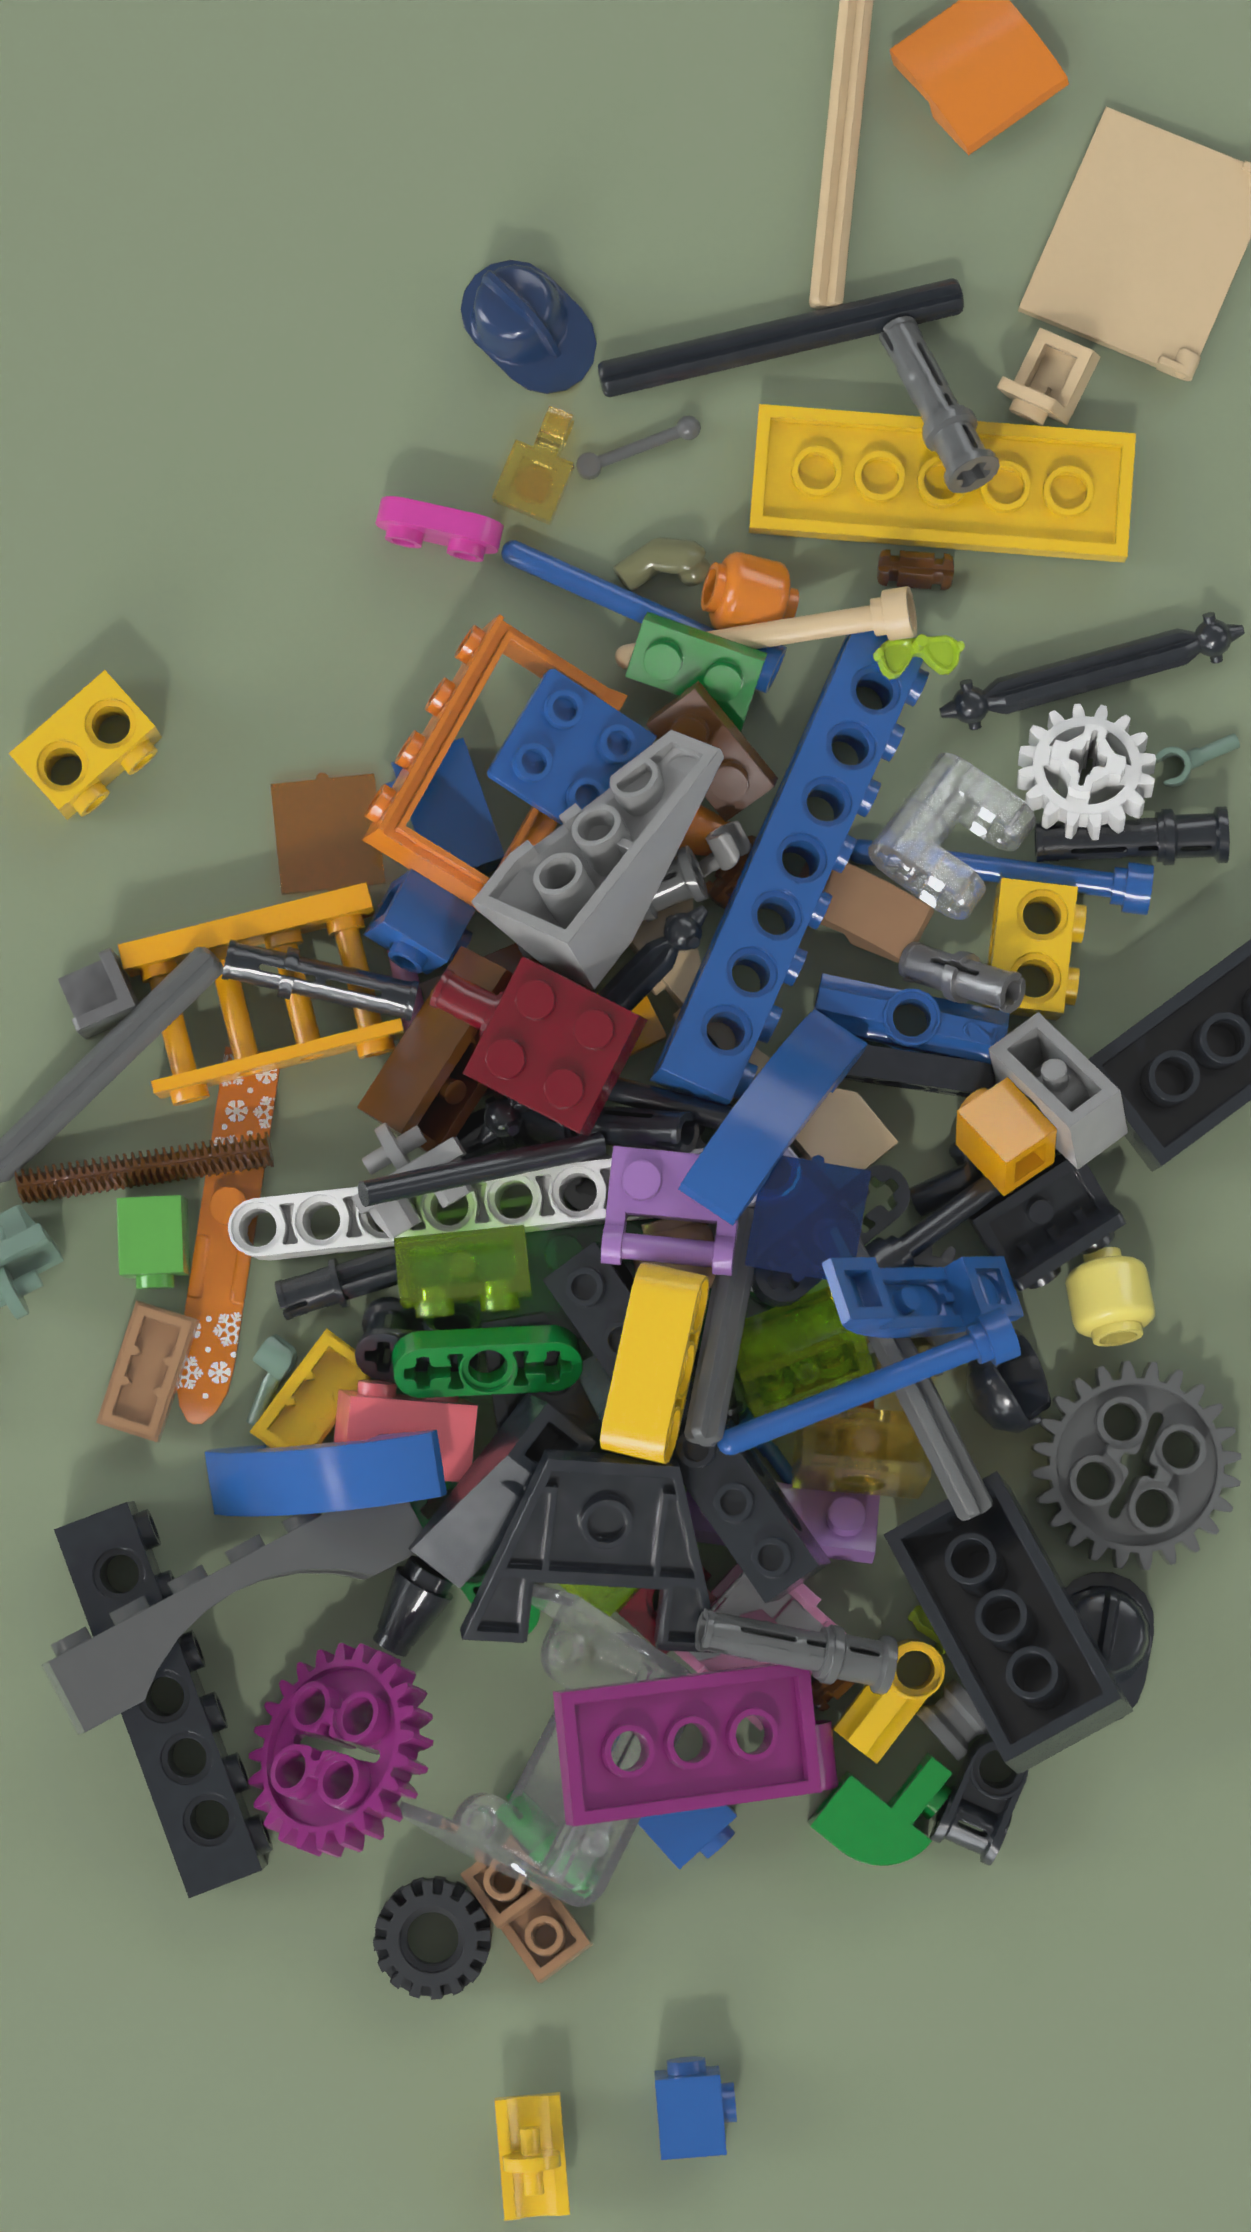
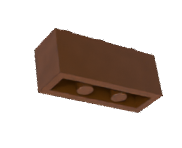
(425, 1071)

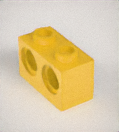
(75, 734)
(1016, 946)

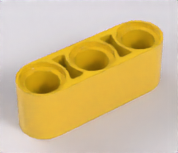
(654, 1362)

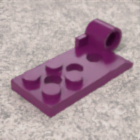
(790, 1761)

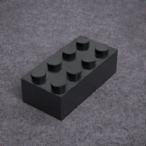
(1185, 1061)
(1008, 1627)

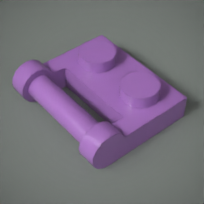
(647, 1186)

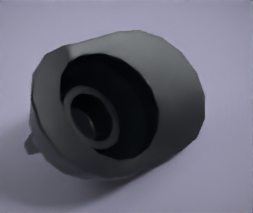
(1120, 1625)

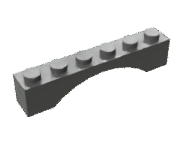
(116, 1668)

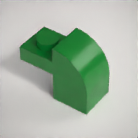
(880, 1831)

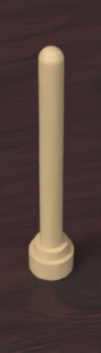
(886, 615)

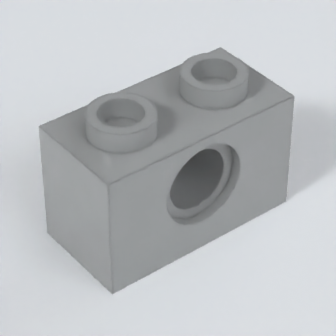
(1062, 1087)

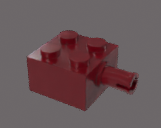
(544, 1041)

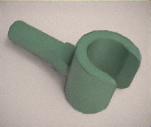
(1197, 756)
(277, 1359)

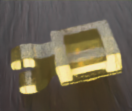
(535, 474)

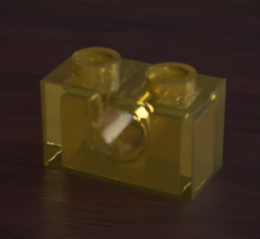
(861, 1454)

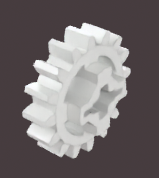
(1110, 790)

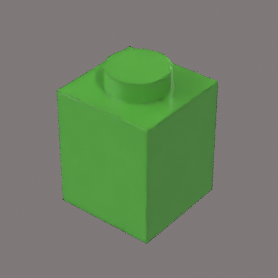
(153, 1240)

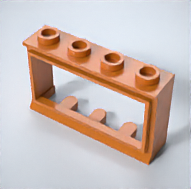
(425, 751)

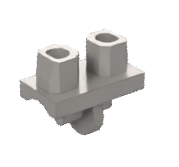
(400, 1215)

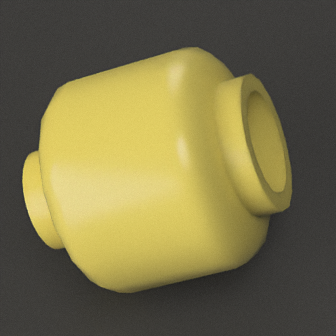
(1110, 1297)

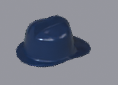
(529, 326)

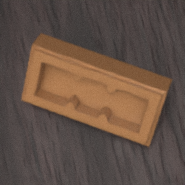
(147, 1371)

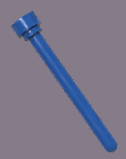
(615, 597)
(1124, 886)
(986, 1341)

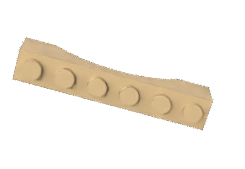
(841, 1128)

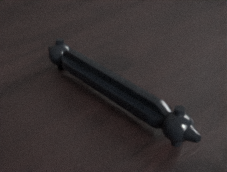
(1091, 671)
(626, 989)

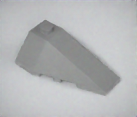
(593, 878)

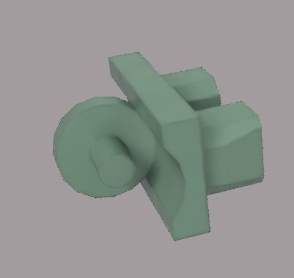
(24, 1254)

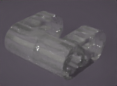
(912, 839)

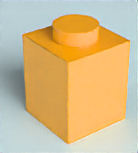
(1005, 1135)

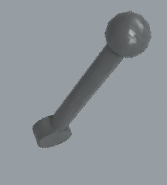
(590, 465)

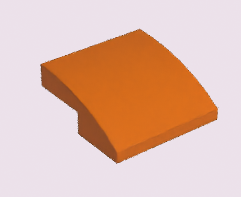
(979, 69)

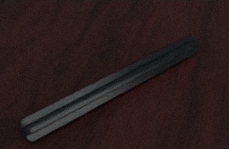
(778, 338)

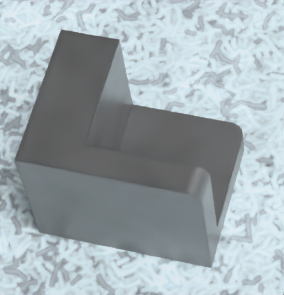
(99, 995)

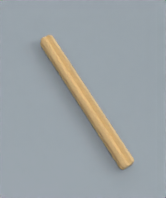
(840, 153)

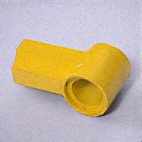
(877, 1719)

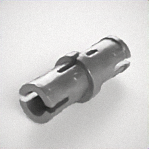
(962, 977)

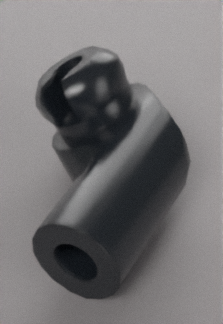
(941, 1188)

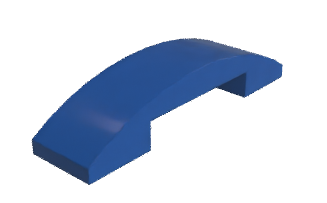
(771, 1115)
(919, 1299)
(325, 1475)

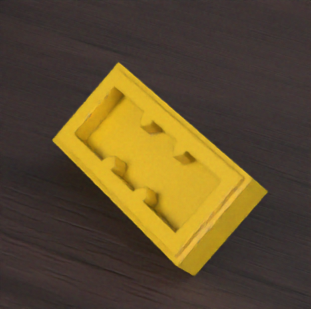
(308, 1401)

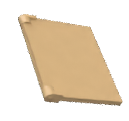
(1145, 245)

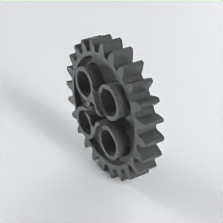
(1188, 1490)

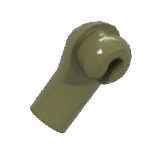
(665, 556)

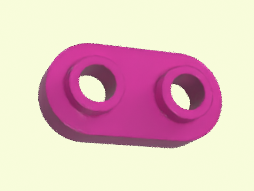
(414, 521)

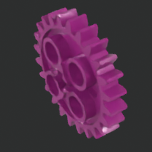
(325, 1796)

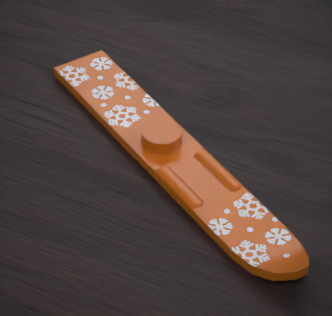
(218, 1268)

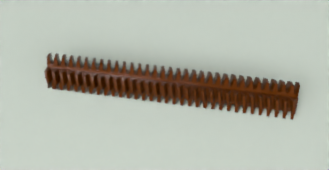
(144, 1169)

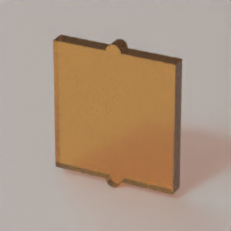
(322, 833)

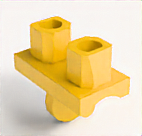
(532, 2156)

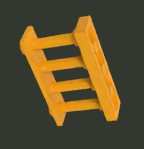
(277, 928)

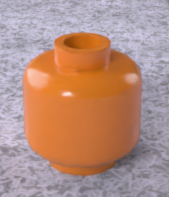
(748, 591)

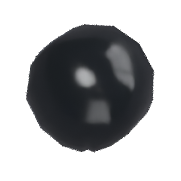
(1010, 1392)

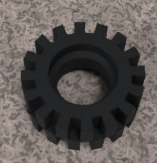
(427, 1977)

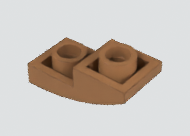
(873, 912)
(533, 1922)

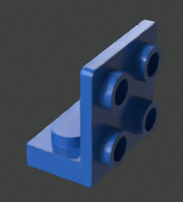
(565, 747)

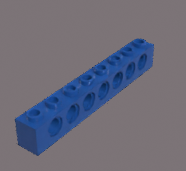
(689, 1059)

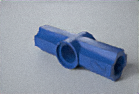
(951, 1029)

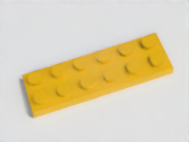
(880, 484)

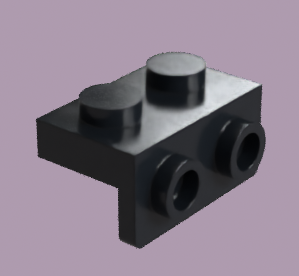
(1047, 1223)

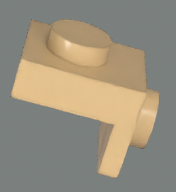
(1050, 379)

